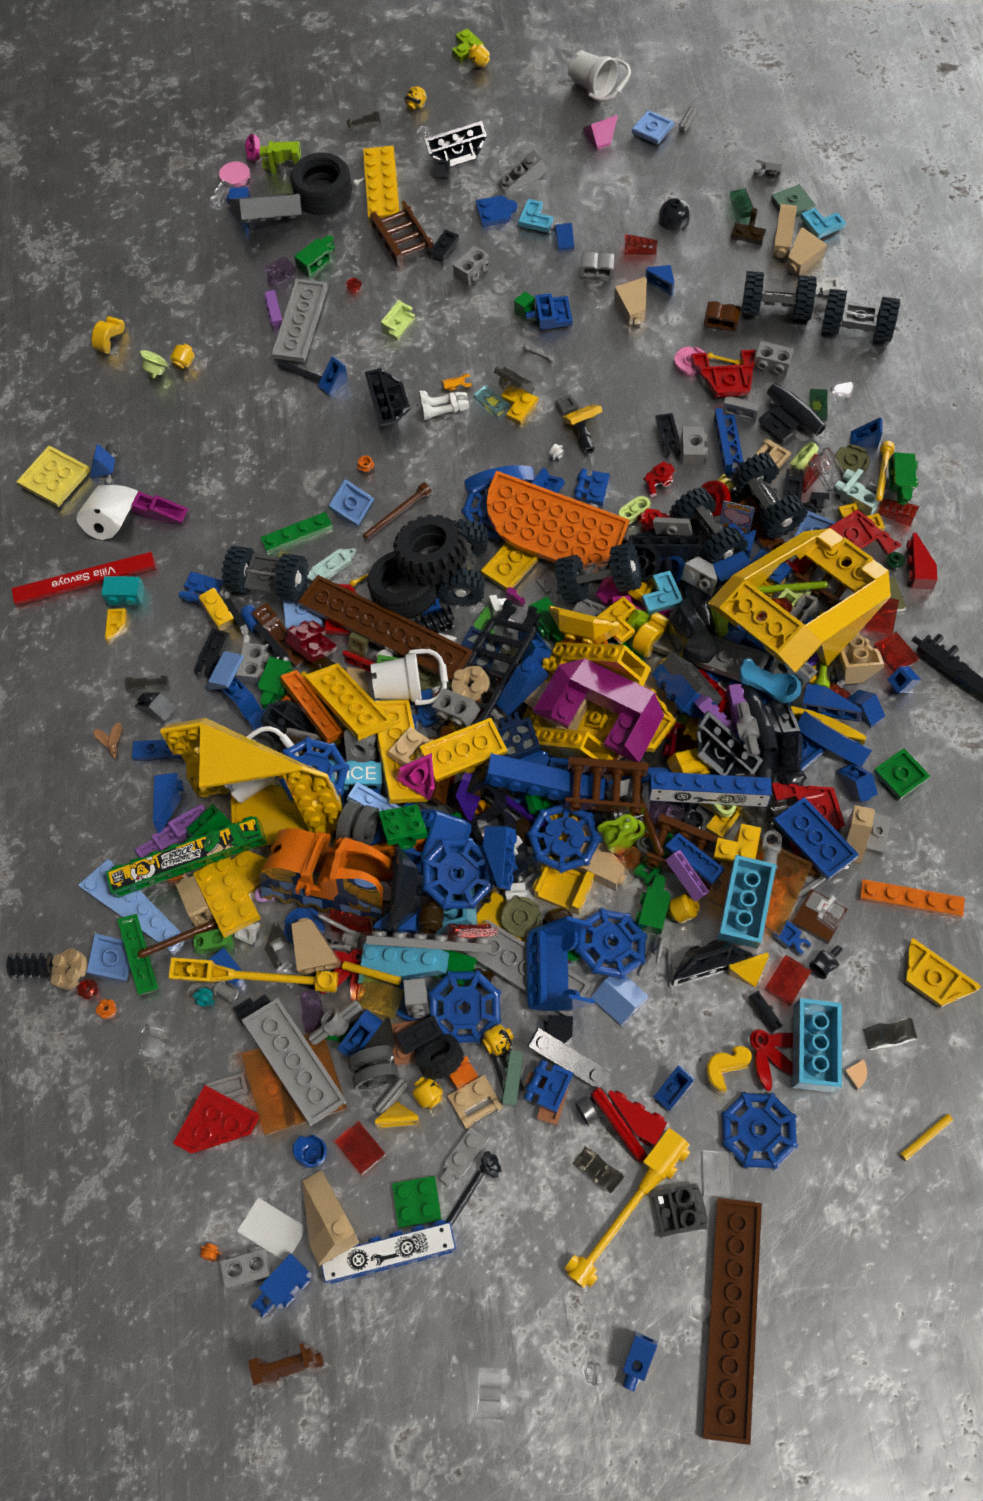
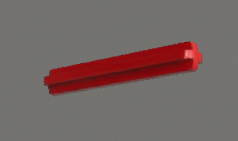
(619, 1125)

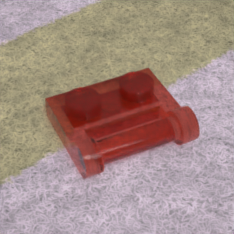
(468, 930)

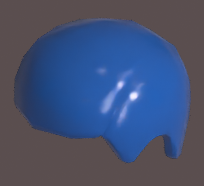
(309, 1151)

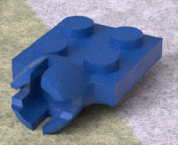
(740, 635)

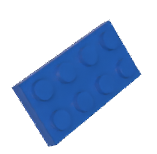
(816, 838)

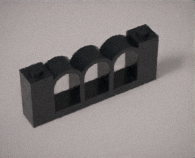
(524, 861)

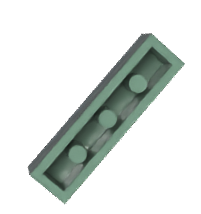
(513, 1077)

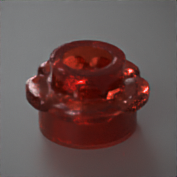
(354, 285)
(82, 989)

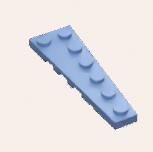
(151, 919)

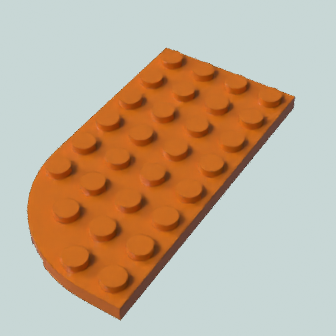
(550, 522)

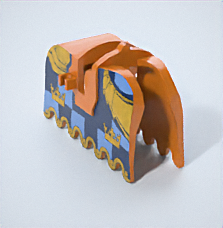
(347, 877)

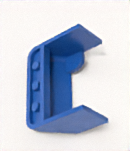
(441, 826)
(548, 966)

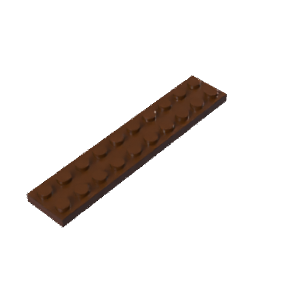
(382, 626)
(732, 1322)

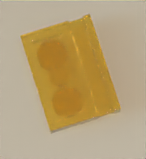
(380, 997)

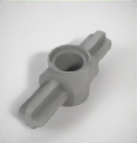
(748, 729)
(335, 1022)

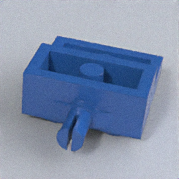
(551, 311)

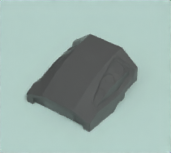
(680, 1210)

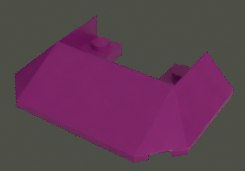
(635, 704)

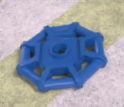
(481, 509)
(318, 761)
(559, 847)
(445, 874)
(608, 953)
(473, 998)
(754, 1142)

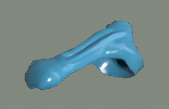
(779, 686)

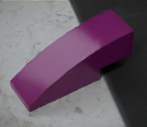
(158, 508)

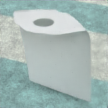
(114, 504)

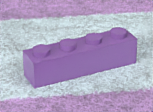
(273, 307)
(735, 696)
(705, 704)
(687, 875)

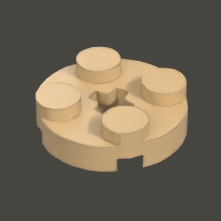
(467, 675)
(61, 974)

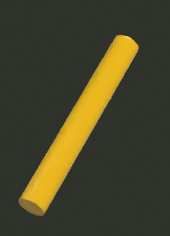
(371, 973)
(926, 1137)

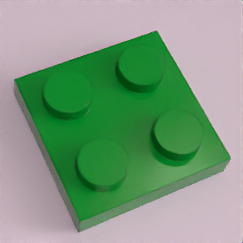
(901, 774)
(416, 1202)

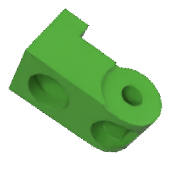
(212, 942)

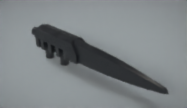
(948, 662)

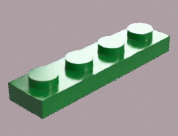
(296, 532)
(140, 967)

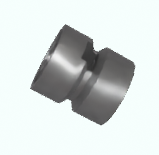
(589, 1109)

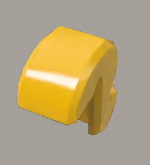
(104, 331)
(649, 634)
(724, 1063)

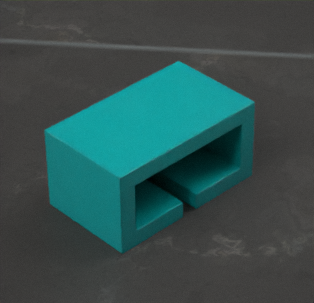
(122, 590)

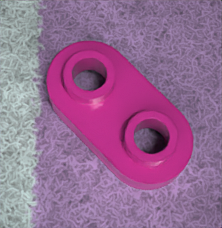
(252, 147)

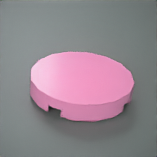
(235, 173)
(683, 362)

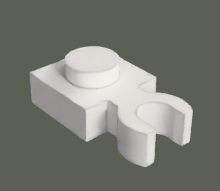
(826, 284)

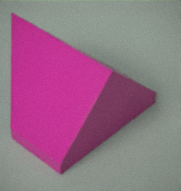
(601, 132)
(608, 590)
(418, 776)

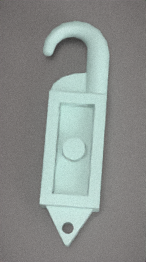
(332, 564)

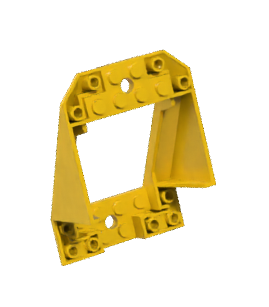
(830, 632)
(225, 757)

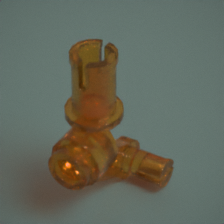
(632, 854)

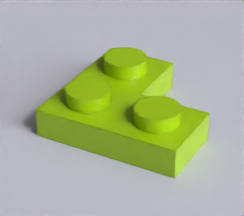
(466, 40)

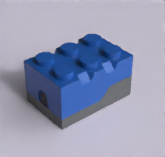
(684, 685)

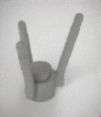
(350, 937)
(660, 946)

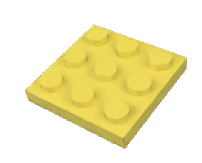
(53, 476)

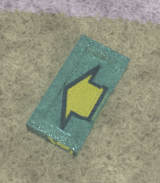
(491, 401)

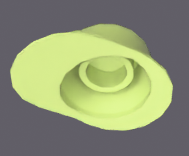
(153, 363)

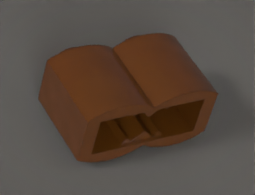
(722, 316)

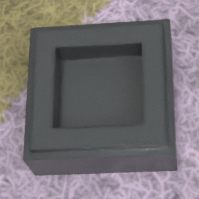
(566, 405)

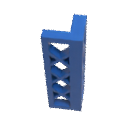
(723, 442)

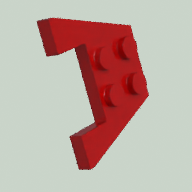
(728, 379)
(862, 532)
(820, 797)

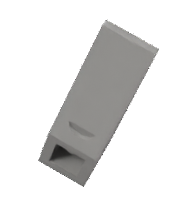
(525, 172)

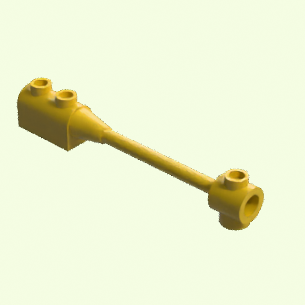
(208, 972)
(660, 1165)

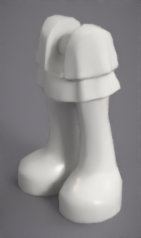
(456, 403)

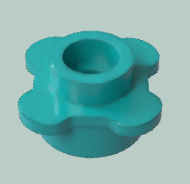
(203, 997)

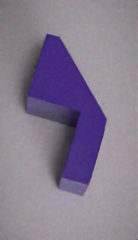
(467, 800)

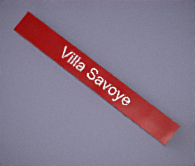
(82, 578)

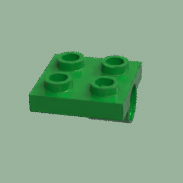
(403, 826)

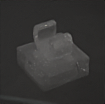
(841, 389)

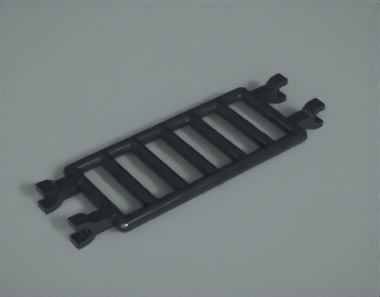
(501, 620)

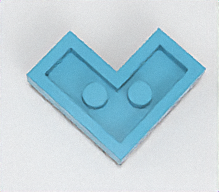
(533, 219)
(822, 226)
(665, 597)

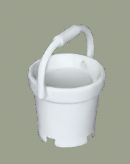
(597, 74)
(400, 678)
(244, 790)

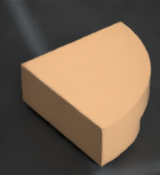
(857, 1074)

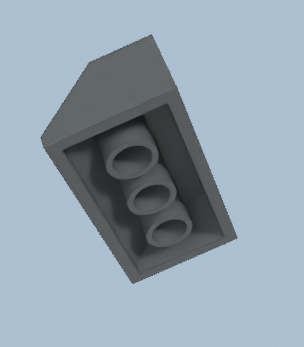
(266, 206)

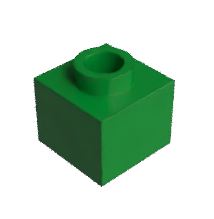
(523, 304)

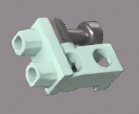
(859, 491)

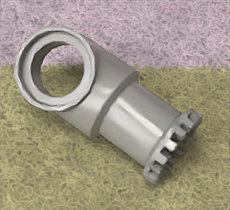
(771, 851)

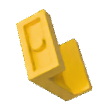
(563, 890)

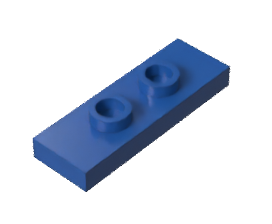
(152, 750)
(700, 862)

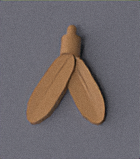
(110, 741)

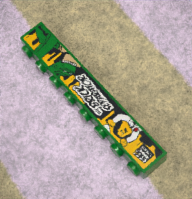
(186, 856)

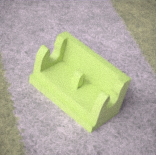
(397, 320)

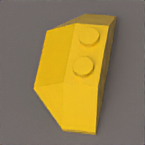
(583, 626)

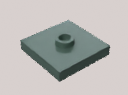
(794, 196)

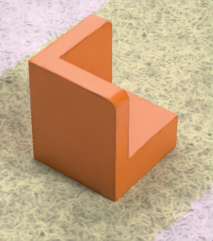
(464, 1075)

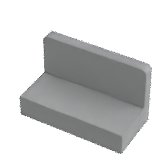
(741, 408)

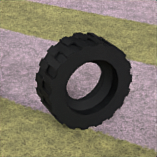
(443, 1066)

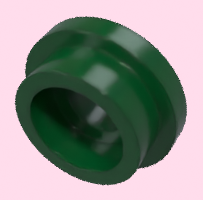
(893, 564)

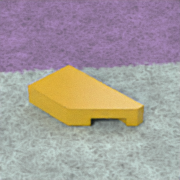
(115, 622)

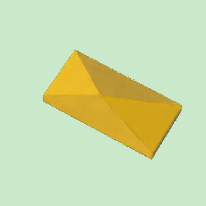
(749, 969)
(397, 1116)

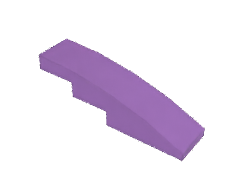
(173, 834)

